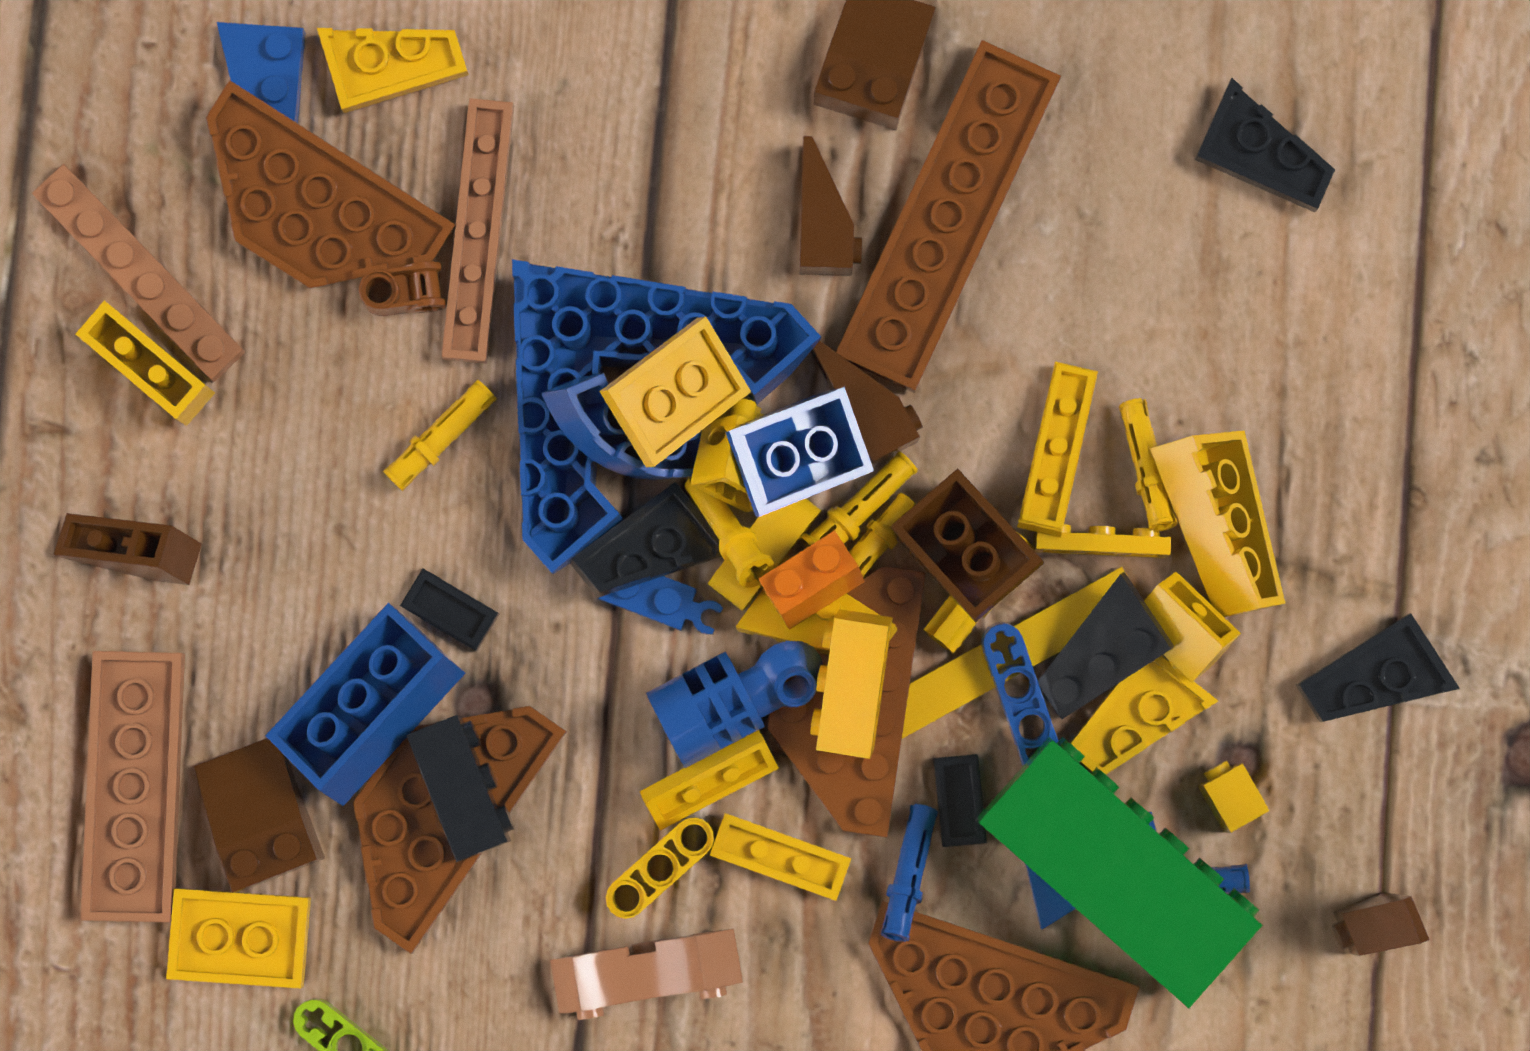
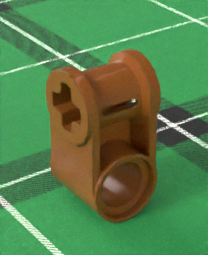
(406, 289)

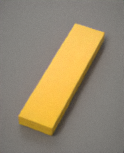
(1057, 449)

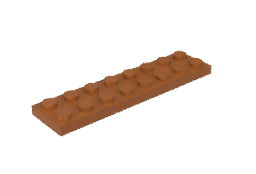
(948, 216)

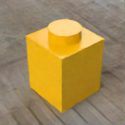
(1232, 796)

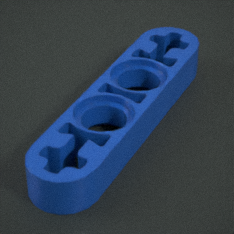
(1019, 707)

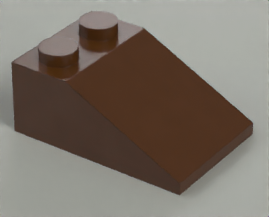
(873, 59)
(966, 545)
(257, 815)

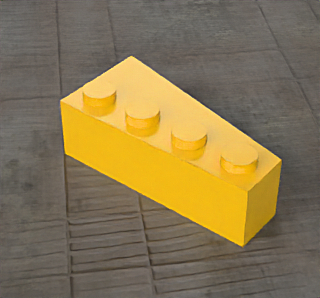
(1222, 519)

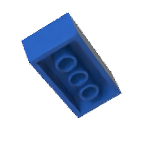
(365, 705)

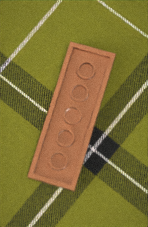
(132, 786)

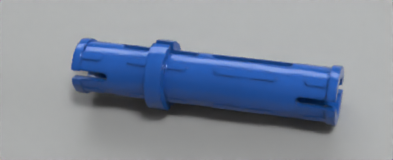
(905, 889)

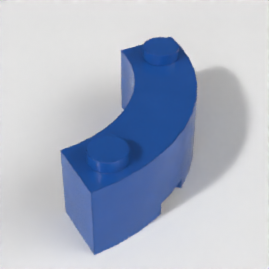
(596, 432)

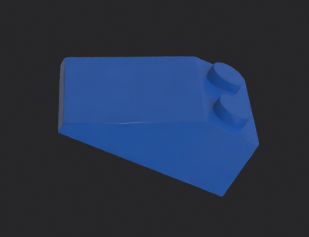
(799, 451)

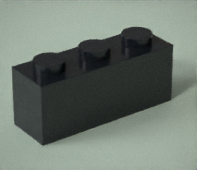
(461, 787)

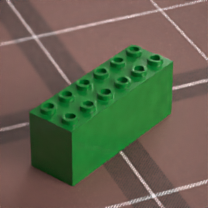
(1121, 870)

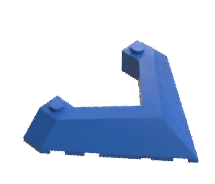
(576, 326)

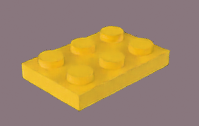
(675, 391)
(238, 938)

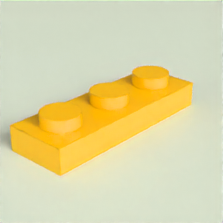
(1104, 542)
(708, 780)
(780, 856)

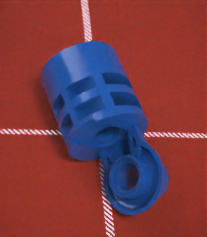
(718, 706)

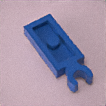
(665, 603)

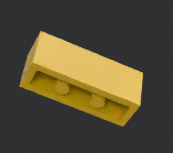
(145, 363)
(851, 683)

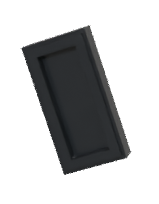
(449, 609)
(959, 800)

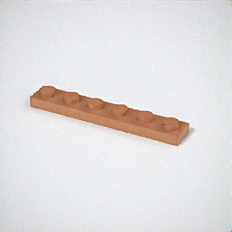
(478, 231)
(138, 272)

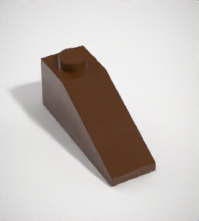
(826, 226)
(878, 412)
(129, 547)
(1379, 924)

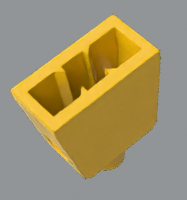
(715, 464)

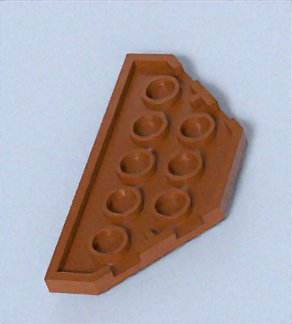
(310, 202)
(850, 787)
(402, 838)
(994, 995)

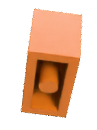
(811, 580)

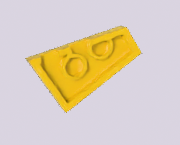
(389, 64)
(765, 621)
(1138, 715)

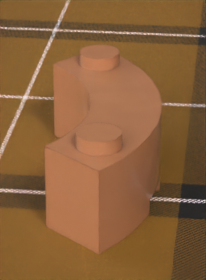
(653, 970)

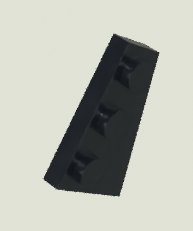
(1263, 153)
(648, 544)
(1105, 649)
(1378, 673)

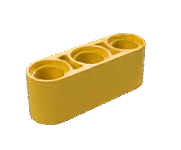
(776, 536)
(639, 875)

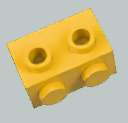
(1191, 624)

